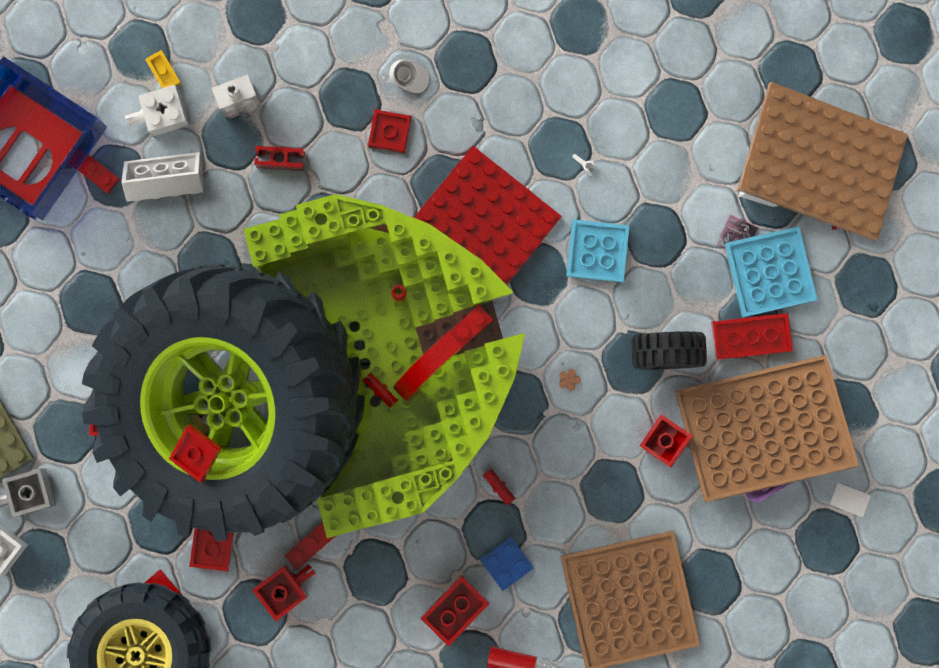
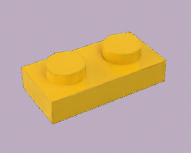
(162, 70)

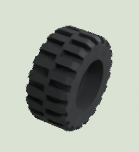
(669, 350)

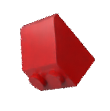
(666, 440)

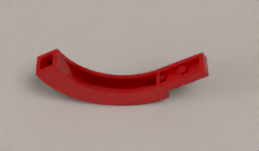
(440, 353)

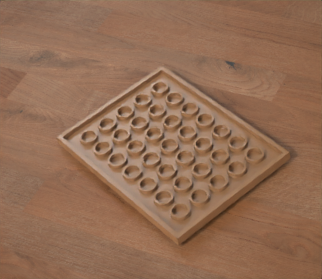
(822, 161)
(766, 429)

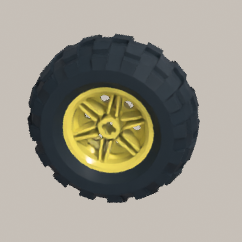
(127, 612)

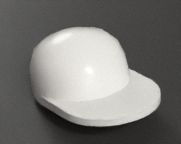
(409, 76)

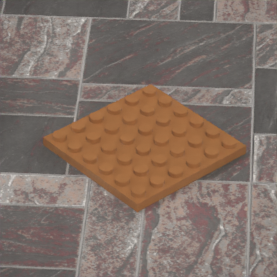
(630, 600)

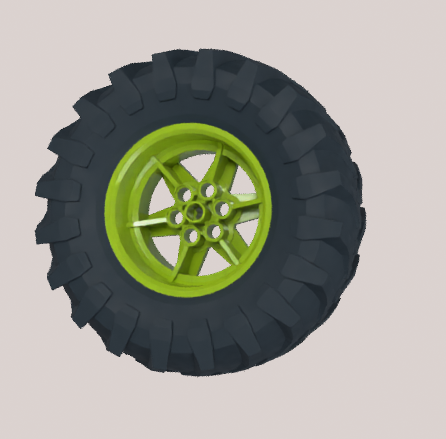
(300, 373)

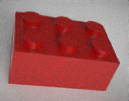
(454, 610)

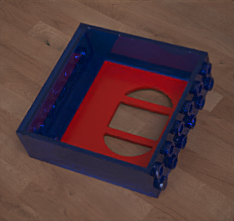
(66, 143)

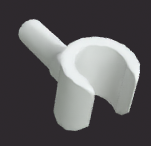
(587, 165)

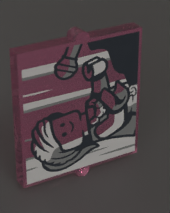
(736, 230)

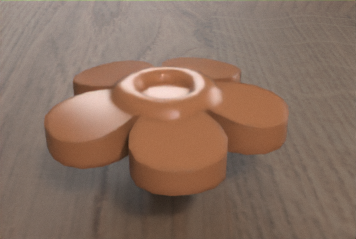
(569, 379)

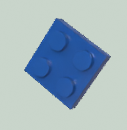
(506, 563)

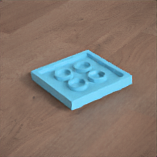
(597, 251)

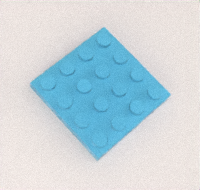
(770, 272)

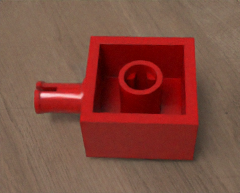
(292, 585)

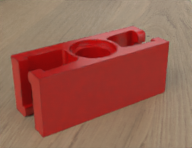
(285, 164)

